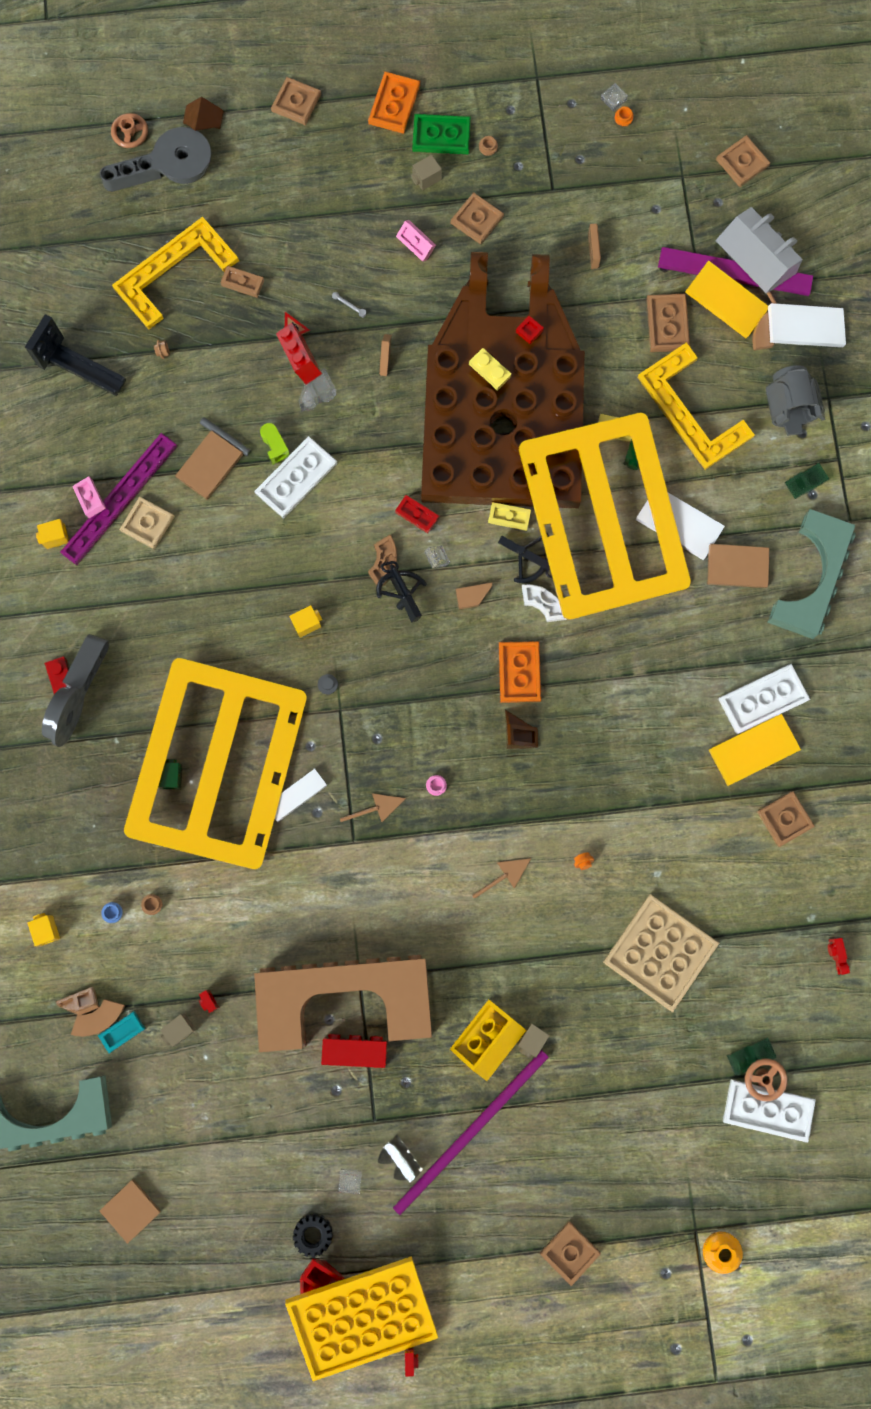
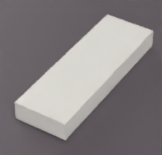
(299, 794)

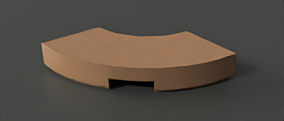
(761, 334)
(385, 552)
(99, 1020)

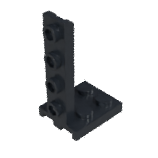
(46, 347)

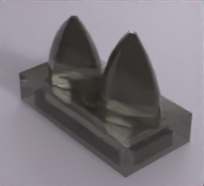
(397, 1152)

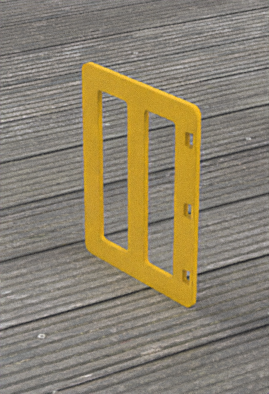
(625, 588)
(194, 837)

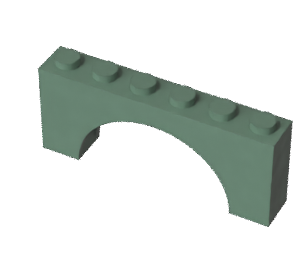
(832, 541)
(88, 1115)

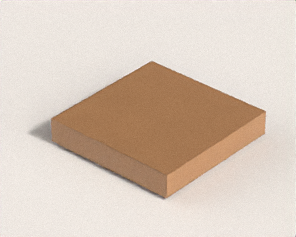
(296, 101)
(743, 161)
(477, 218)
(785, 819)
(130, 1211)
(570, 1253)

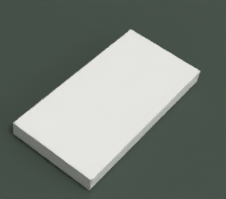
(806, 325)
(296, 477)
(694, 527)
(764, 699)
(785, 1116)

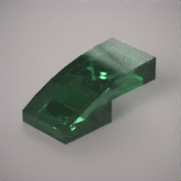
(807, 481)
(744, 1057)

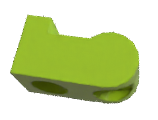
(273, 438)

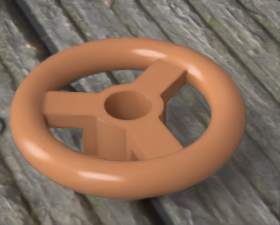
(128, 126)
(762, 1072)

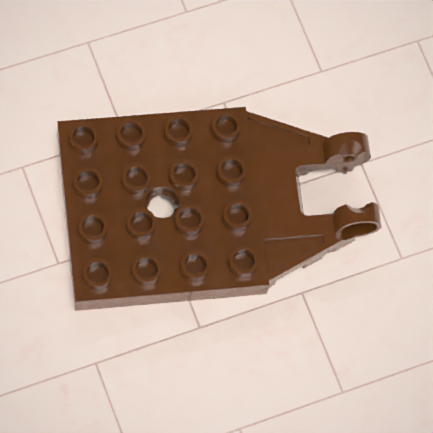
(543, 397)

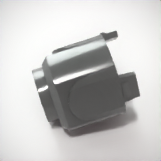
(794, 399)

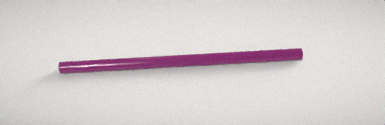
(470, 1133)

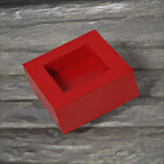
(529, 329)
(208, 1001)
(411, 1362)

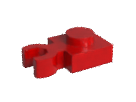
(837, 951)

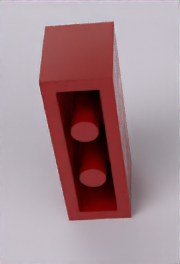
(298, 353)
(354, 1051)

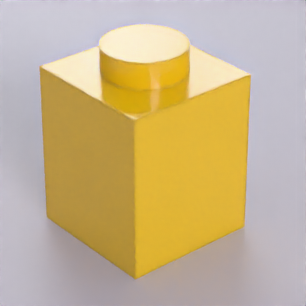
(52, 534)
(306, 621)
(43, 929)

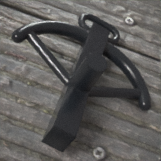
(523, 552)
(404, 594)

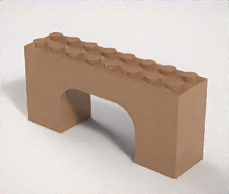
(285, 993)

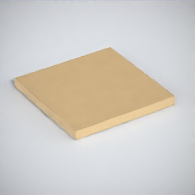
(661, 953)

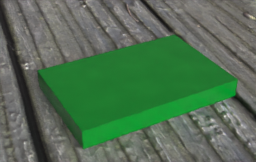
(441, 134)

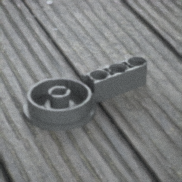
(164, 159)
(68, 702)

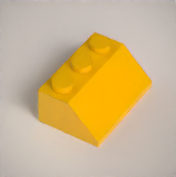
(487, 1040)

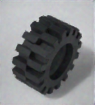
(299, 1235)

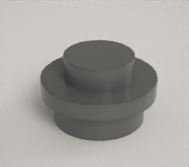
(327, 684)

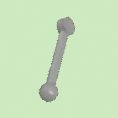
(362, 312)

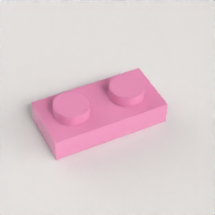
(415, 240)
(89, 497)

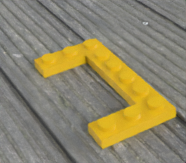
(132, 283)
(705, 451)

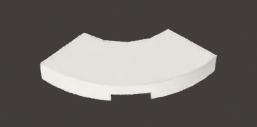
(542, 600)

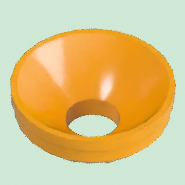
(712, 1248)

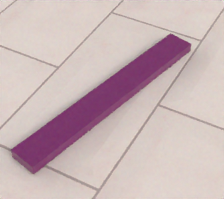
(693, 264)
(119, 499)

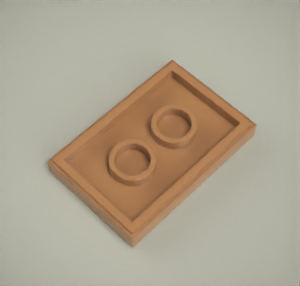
(667, 322)
(209, 465)
(738, 566)

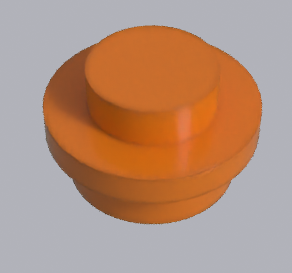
(624, 116)
(583, 861)

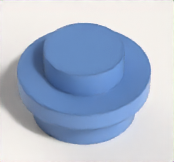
(112, 912)

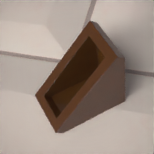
(203, 115)
(519, 733)

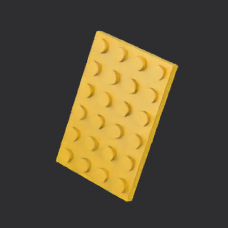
(361, 1318)

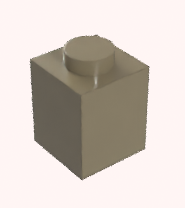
(426, 172)
(177, 1030)
(532, 1041)

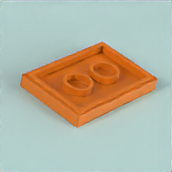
(394, 102)
(519, 672)

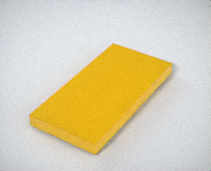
(727, 299)
(754, 749)

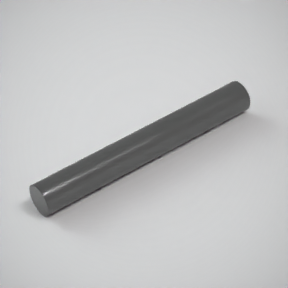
(212, 427)

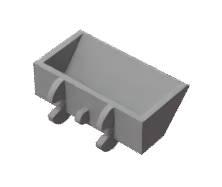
(760, 249)

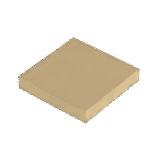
(147, 523)

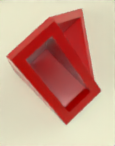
(318, 1274)

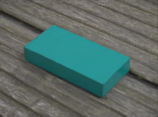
(121, 1032)

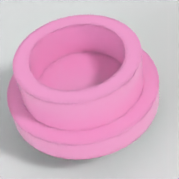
(436, 785)

